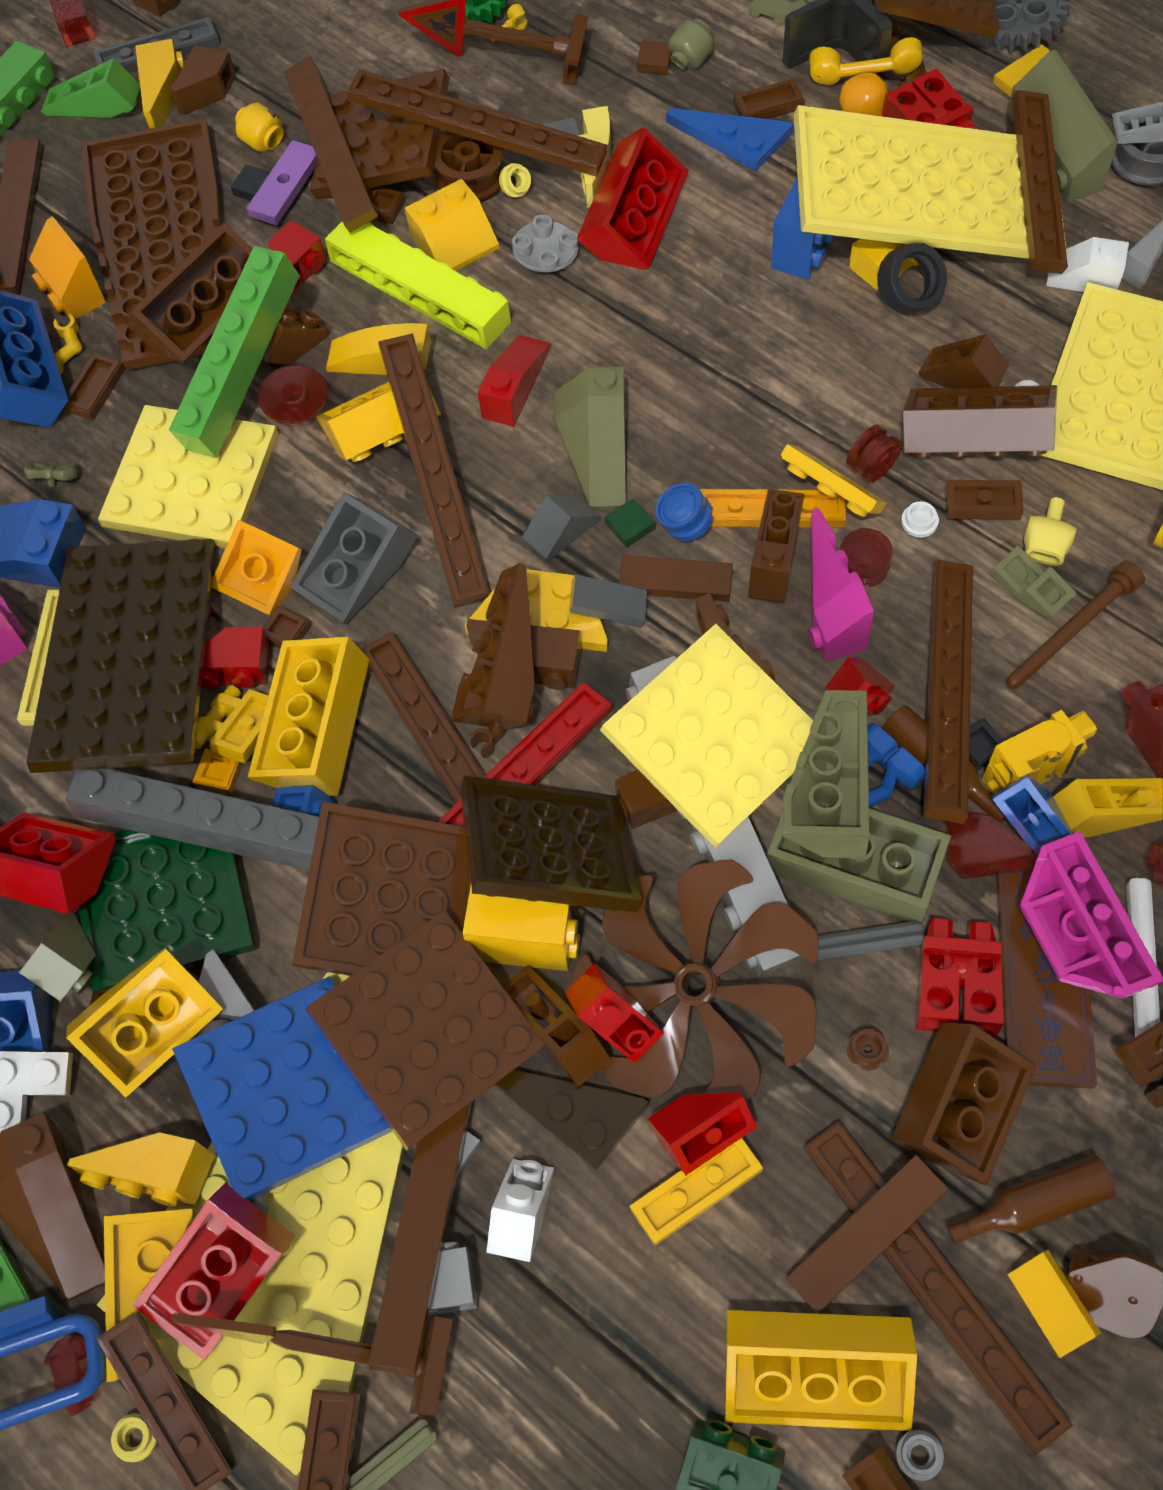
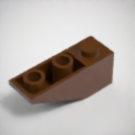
(775, 546)

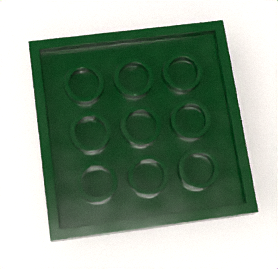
(160, 898)

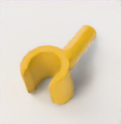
(516, 18)

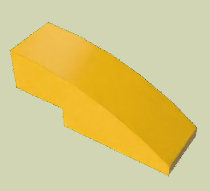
(360, 352)

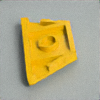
(550, 606)

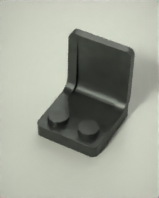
(836, 24)

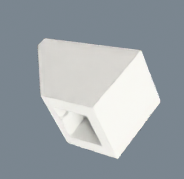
(519, 1210)

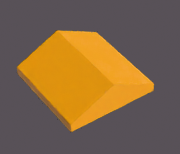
(257, 568)

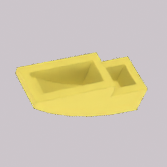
(597, 128)

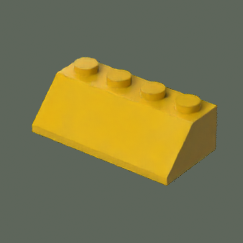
(310, 714)
(820, 1370)

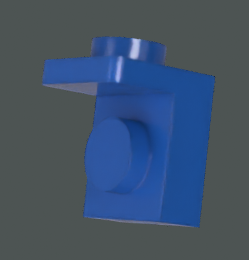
(301, 799)

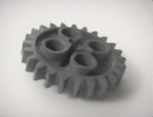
(1027, 22)

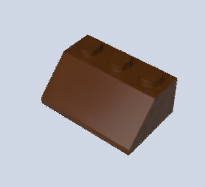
(964, 1101)

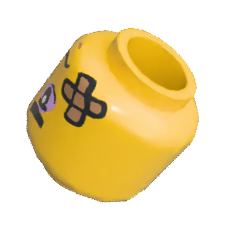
(259, 127)

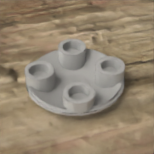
(545, 245)

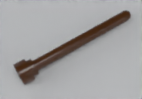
(1124, 579)

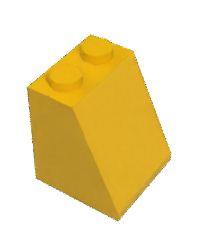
(521, 932)

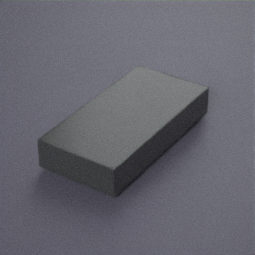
(608, 601)

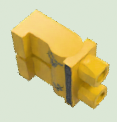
(1040, 751)

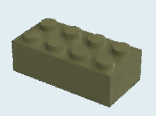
(892, 879)

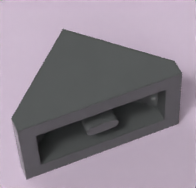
(558, 524)

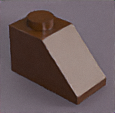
(965, 364)

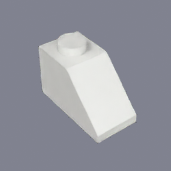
(1092, 261)

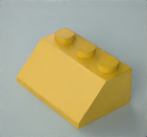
(364, 423)

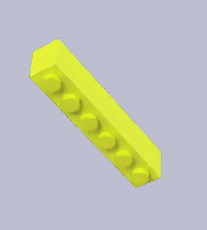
(420, 282)

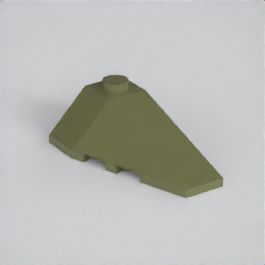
(593, 430)
(829, 788)

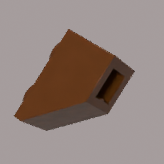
(203, 79)
(295, 336)

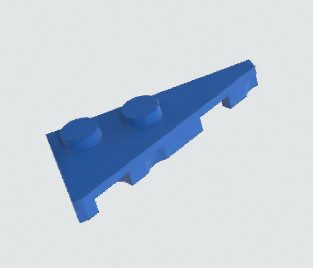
(739, 137)

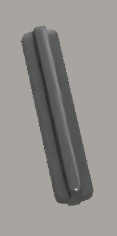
(870, 939)

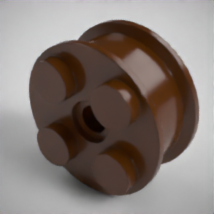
(468, 160)

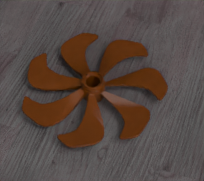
(783, 1005)

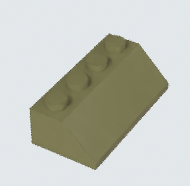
(1080, 135)

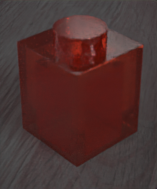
(72, 21)

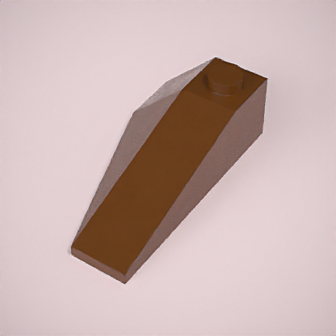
(503, 674)
(46, 1206)

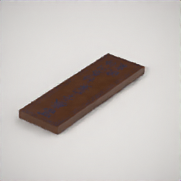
(1041, 1015)

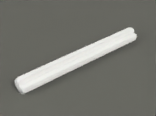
(1141, 915)

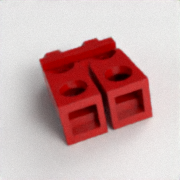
(936, 105)
(960, 964)

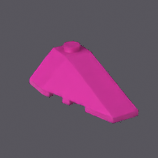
(838, 599)

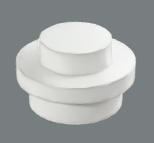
(920, 519)

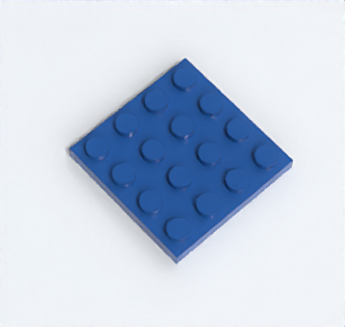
(276, 1095)

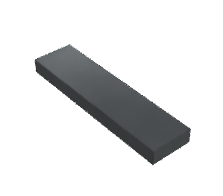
(184, 37)

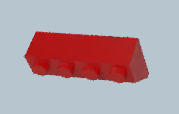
(633, 202)

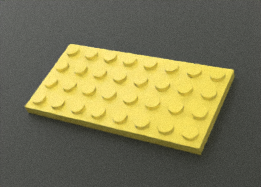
(909, 182)

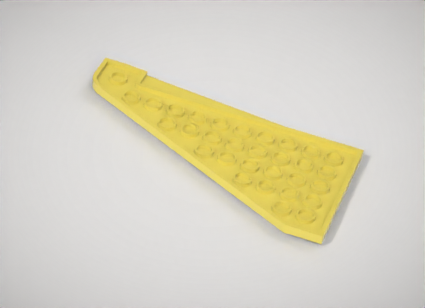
(315, 1287)

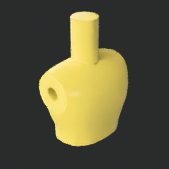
(1048, 537)

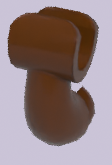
(484, 735)

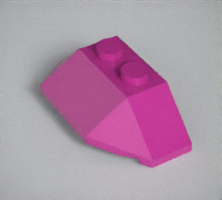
(1084, 922)

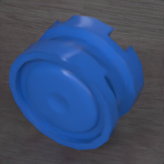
(684, 512)

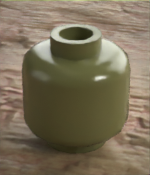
(691, 44)

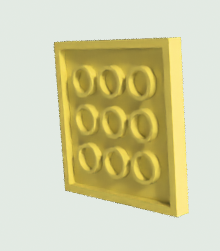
(182, 492)
(712, 734)

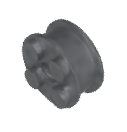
(1140, 161)

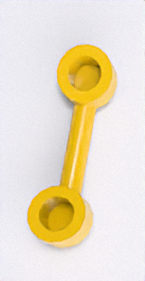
(827, 67)

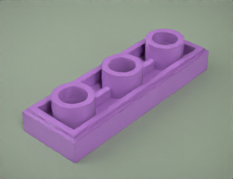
(283, 183)

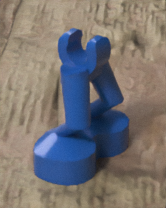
(898, 763)

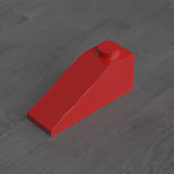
(511, 380)

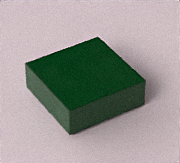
(630, 522)

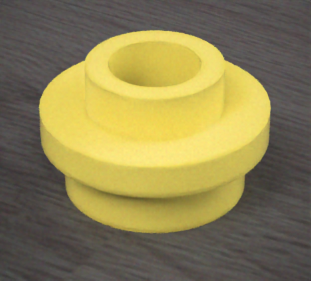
(522, 178)
(121, 1435)

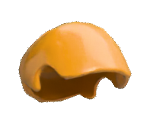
(863, 94)

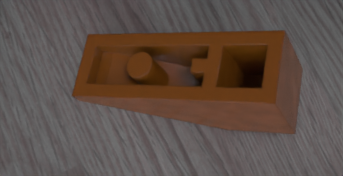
(554, 653)
(557, 1026)

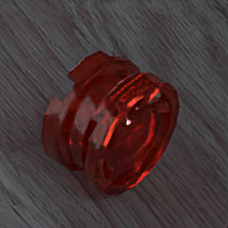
(874, 453)
(868, 556)

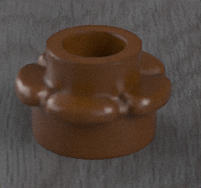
(875, 1041)

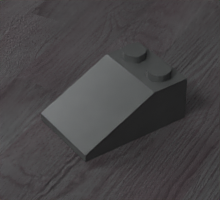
(352, 558)

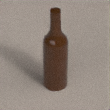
(910, 733)
(1041, 1200)

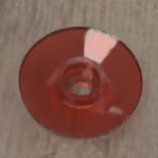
(288, 384)

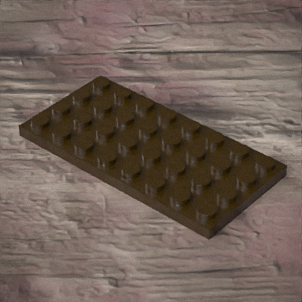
(125, 657)

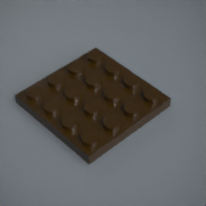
(547, 845)

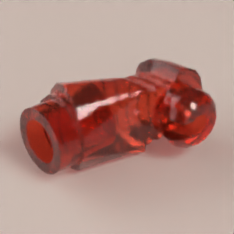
(65, 1369)

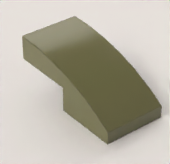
(1038, 589)

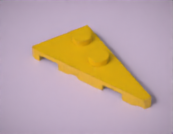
(133, 1254)

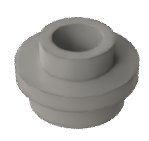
(934, 1455)

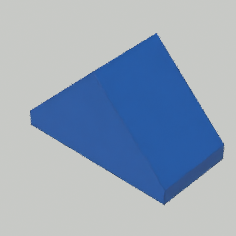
(1032, 812)

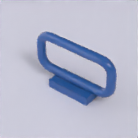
(36, 1324)

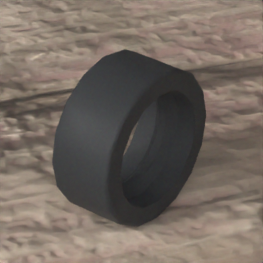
(934, 272)

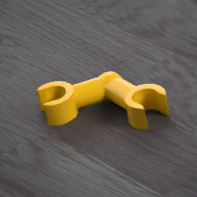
(73, 345)

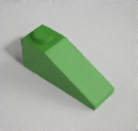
(94, 93)

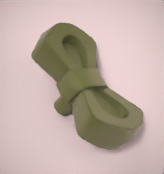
(38, 469)

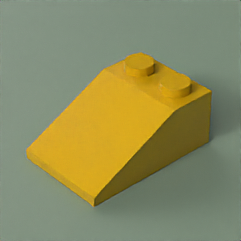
(141, 1020)

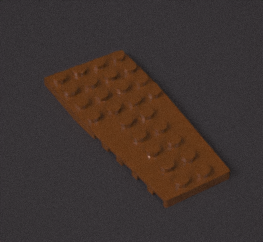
(148, 210)

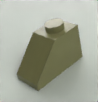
(61, 959)

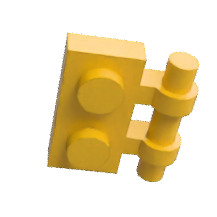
(239, 732)

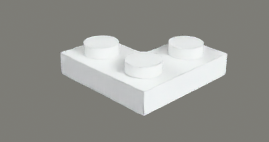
(30, 1075)

